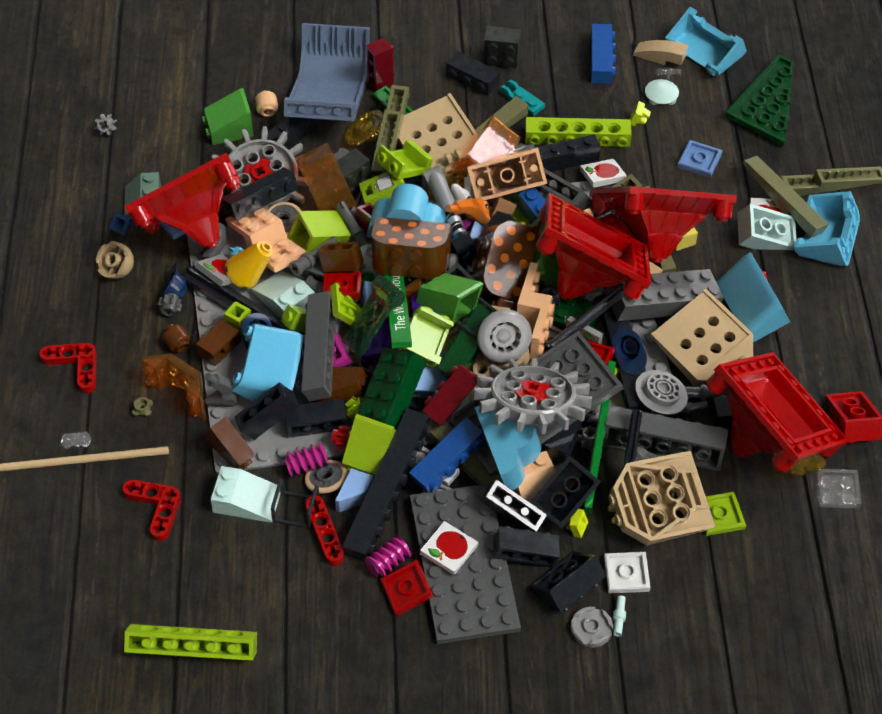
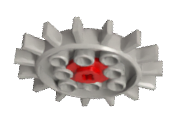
(263, 166)
(532, 395)

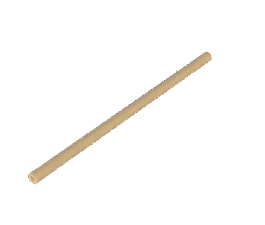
(84, 458)

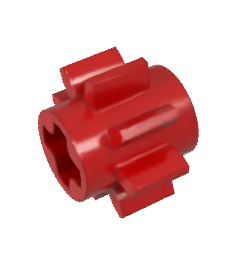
(341, 437)

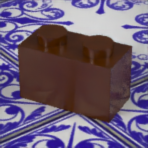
(341, 257)
(218, 342)

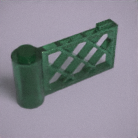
(385, 296)

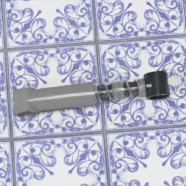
(438, 184)

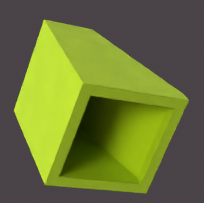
(317, 227)
(367, 445)

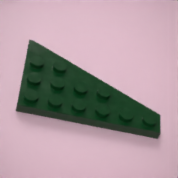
(766, 102)

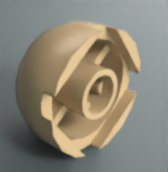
(114, 260)

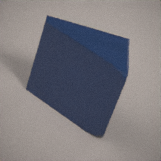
(120, 224)

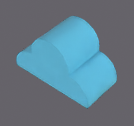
(407, 203)
(510, 448)

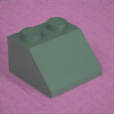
(141, 186)

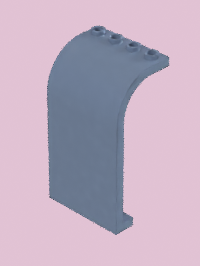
(330, 73)

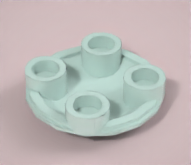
(661, 92)

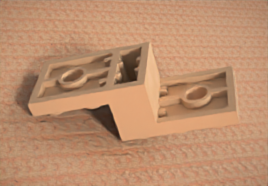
(267, 227)
(537, 310)

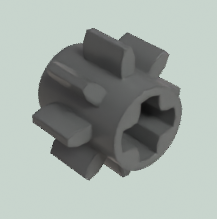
(170, 304)

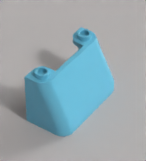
(706, 43)
(838, 239)
(752, 298)
(270, 359)

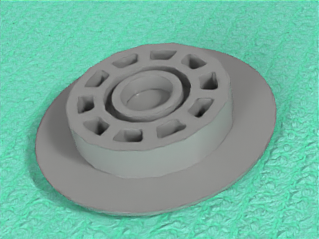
(504, 335)
(663, 387)

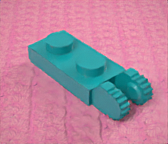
(534, 104)

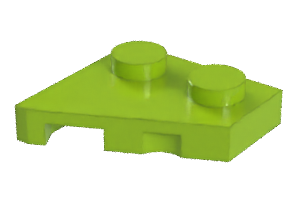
(343, 307)

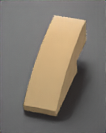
(662, 51)

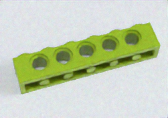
(553, 130)
(190, 642)

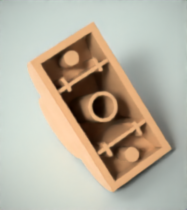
(507, 174)

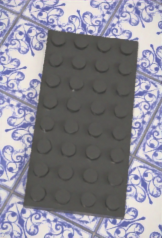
(573, 355)
(480, 594)

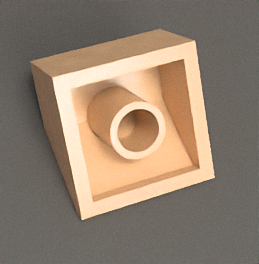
(536, 476)

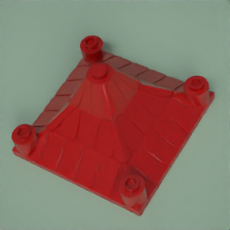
(188, 202)
(660, 215)
(591, 252)
(774, 412)

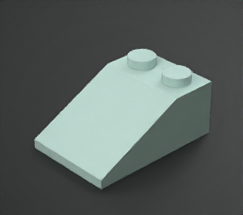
(766, 229)
(282, 290)
(243, 495)

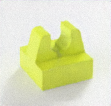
(639, 114)
(577, 523)

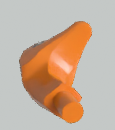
(474, 209)

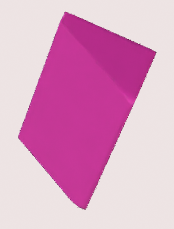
(341, 355)

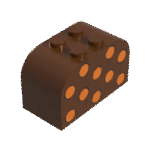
(410, 247)
(504, 259)

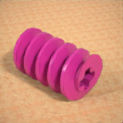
(306, 458)
(387, 555)

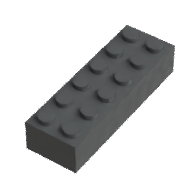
(666, 294)
(668, 436)

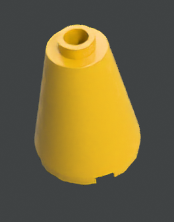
(248, 265)

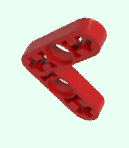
(82, 359)
(160, 500)

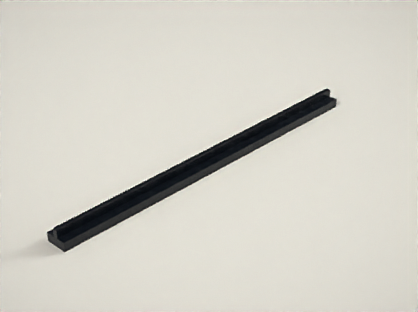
(227, 296)

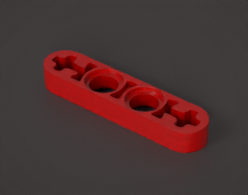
(327, 529)

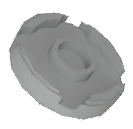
(591, 627)

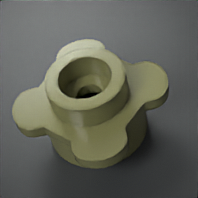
(142, 402)

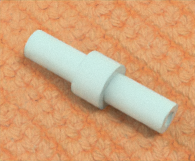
(619, 616)

